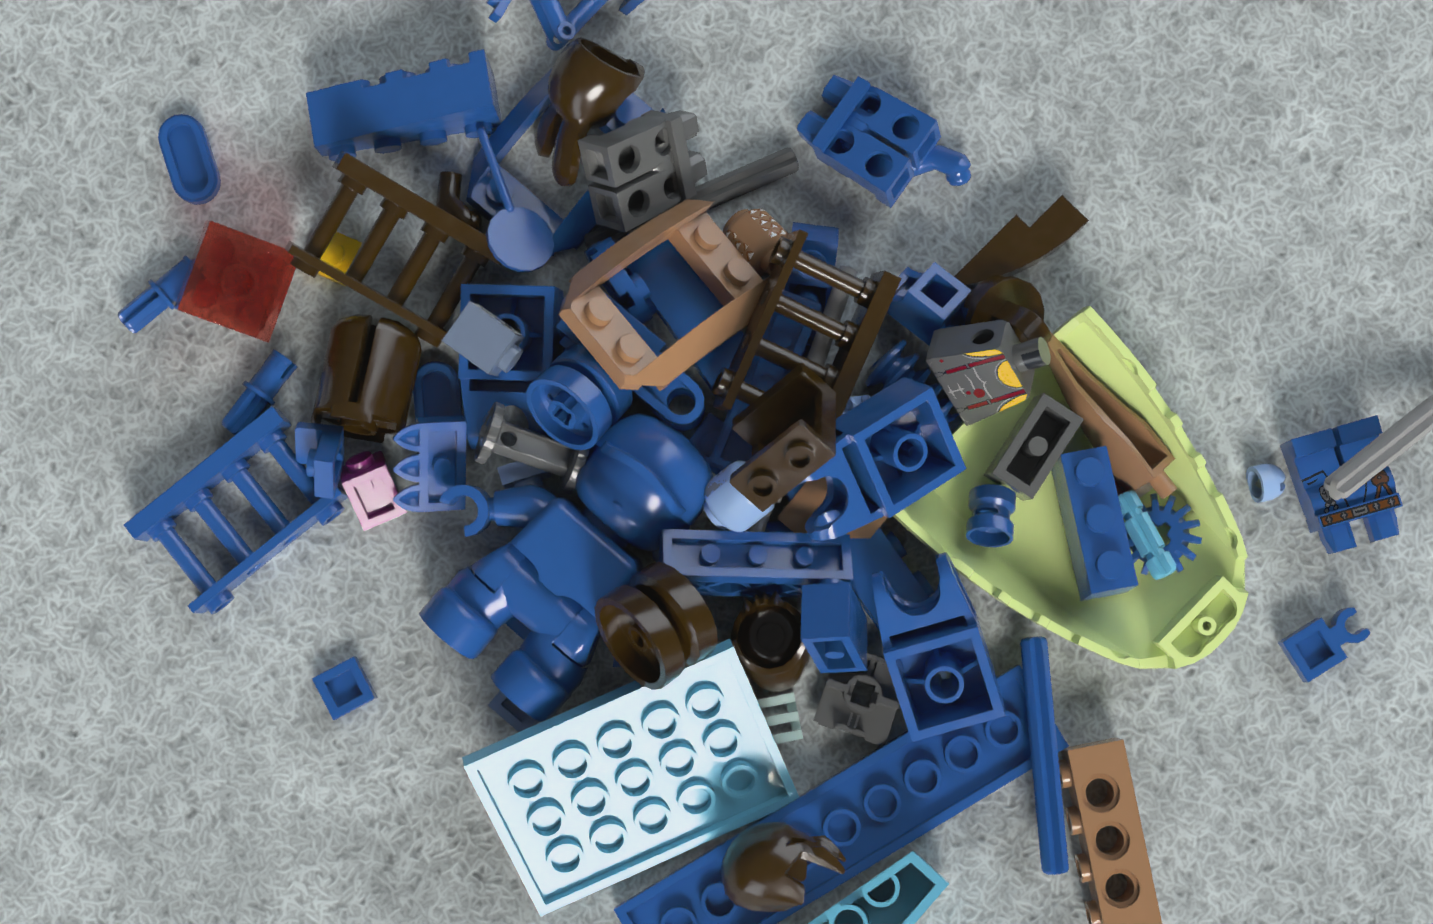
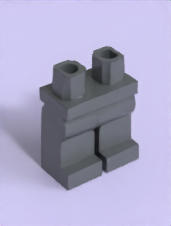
(641, 168)

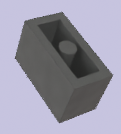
(1033, 446)

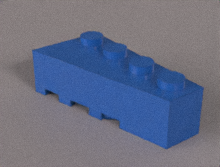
(405, 108)

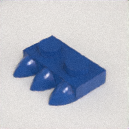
(435, 466)

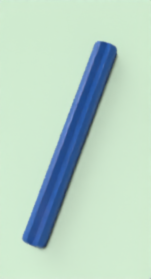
(1044, 755)

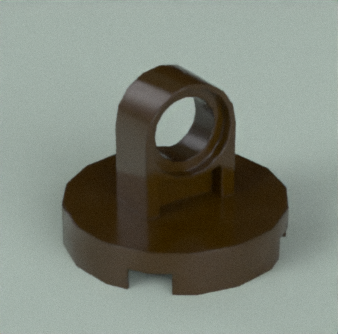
(1010, 301)

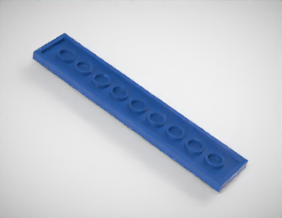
(863, 811)

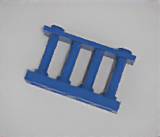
(194, 493)

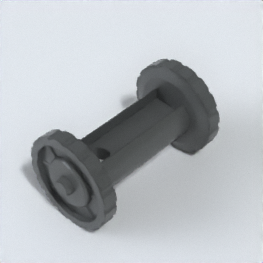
(529, 448)

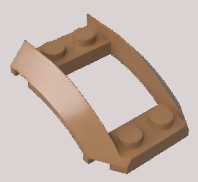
(612, 337)

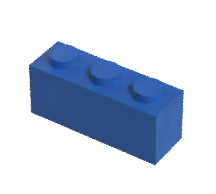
(1094, 523)

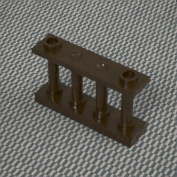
(396, 204)
(852, 337)

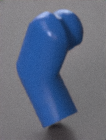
(949, 162)

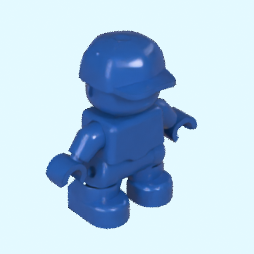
(567, 558)

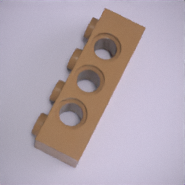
(1119, 809)

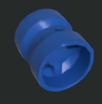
(991, 514)

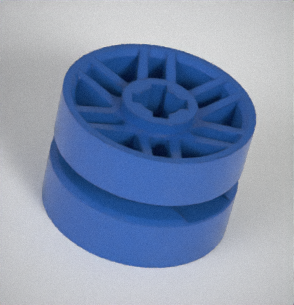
(576, 399)

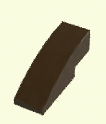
(1021, 246)

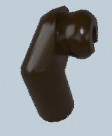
(449, 199)

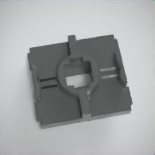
(867, 722)

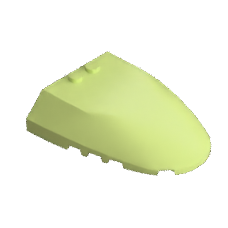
(1159, 620)

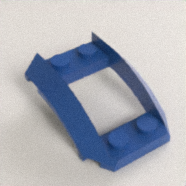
(482, 189)

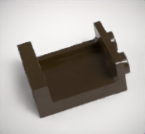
(789, 436)

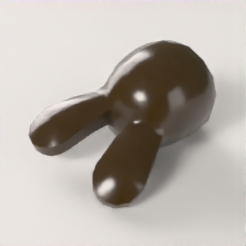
(584, 95)

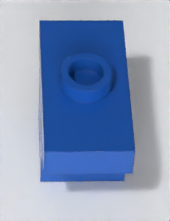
(929, 301)

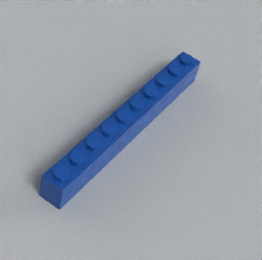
(682, 305)

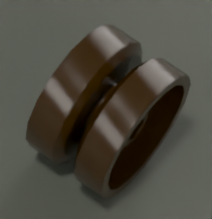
(656, 625)

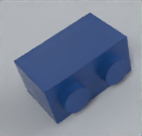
(834, 626)

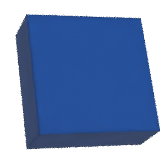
(344, 688)

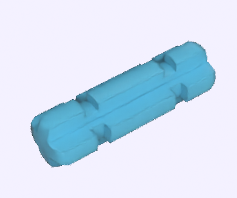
(1145, 536)

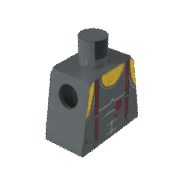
(985, 367)

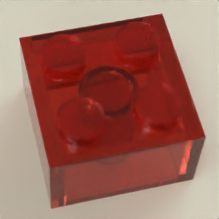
(236, 281)

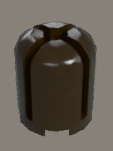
(367, 377)

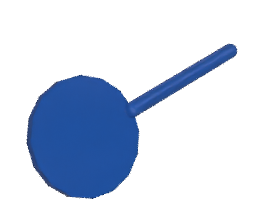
(515, 234)

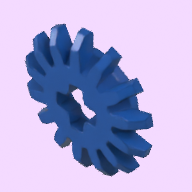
(1178, 533)

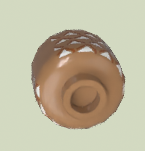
(754, 236)

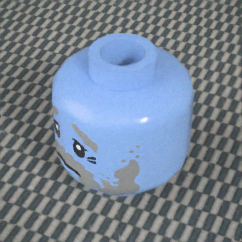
(727, 506)

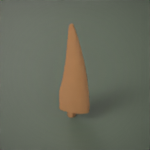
(1132, 445)

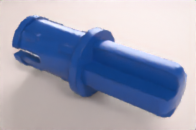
(155, 298)
(259, 392)

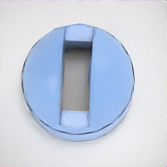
(1271, 481)

